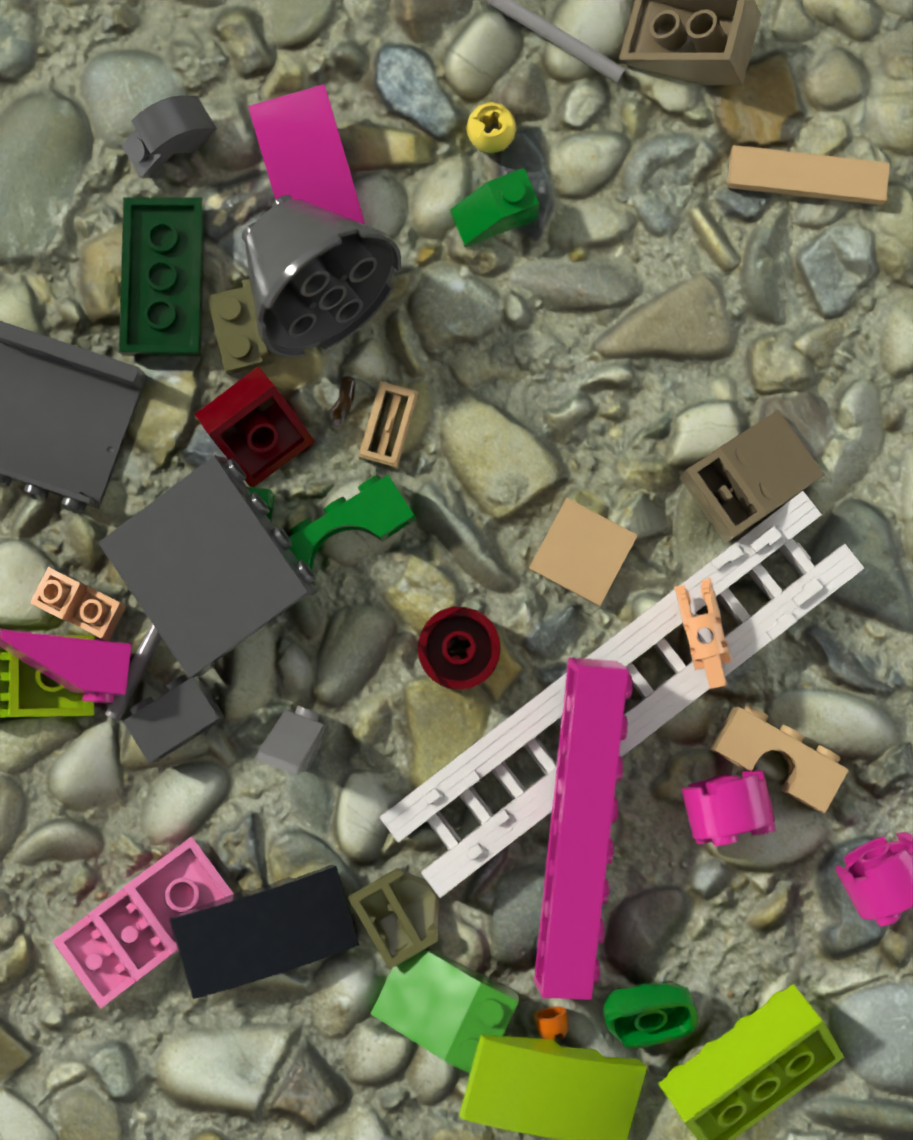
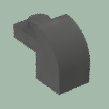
(166, 129)

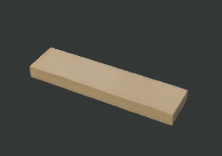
(808, 175)

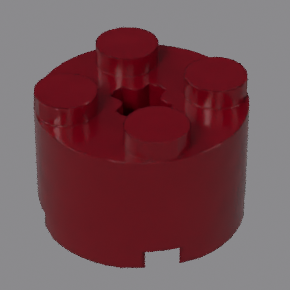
(466, 626)

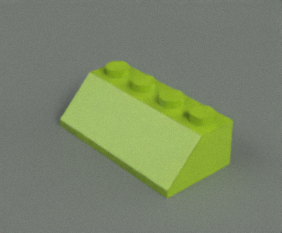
(752, 1068)

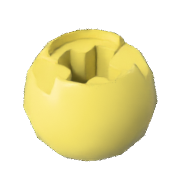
(483, 117)

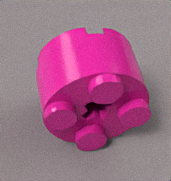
(728, 806)
(880, 878)

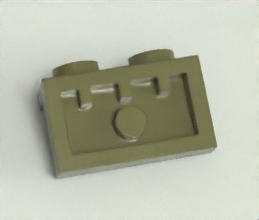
(237, 329)

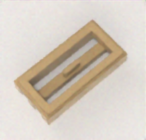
(379, 457)

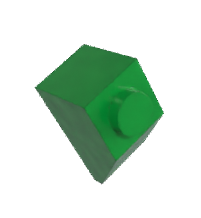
(496, 208)

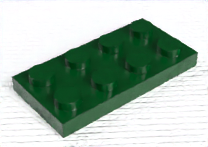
(162, 276)

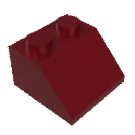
(255, 426)

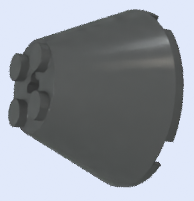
(315, 275)

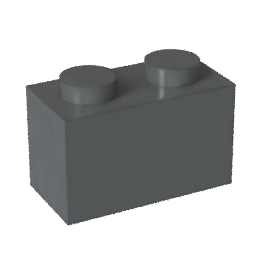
(173, 718)

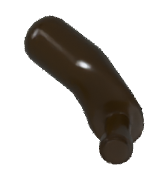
(342, 405)

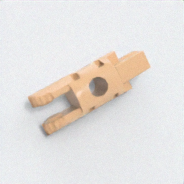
(711, 654)

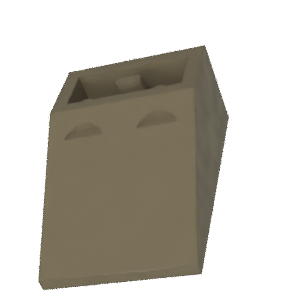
(751, 475)

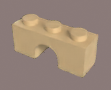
(811, 775)

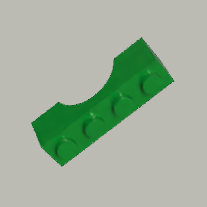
(375, 510)

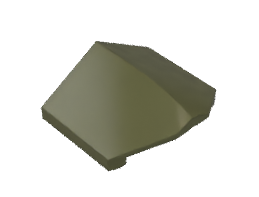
(398, 915)

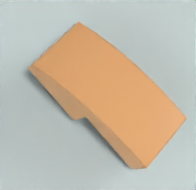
(78, 604)

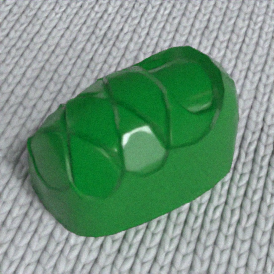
(650, 1014)

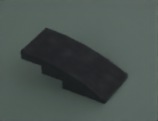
(263, 931)

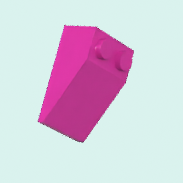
(77, 664)

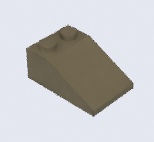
(692, 39)

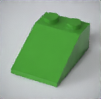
(444, 1006)

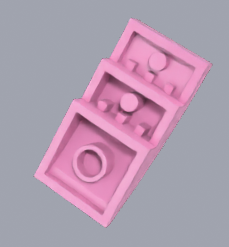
(132, 927)

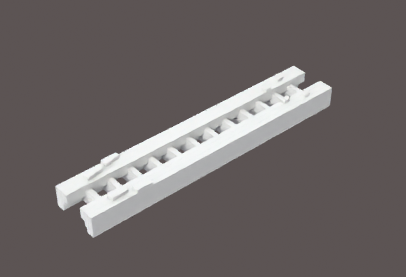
(645, 717)

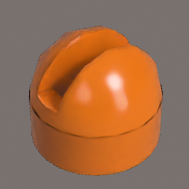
(552, 1022)

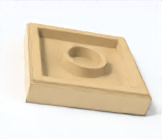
(582, 552)

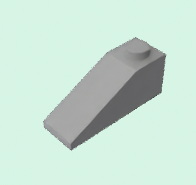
(293, 741)

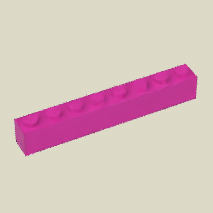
(581, 828)

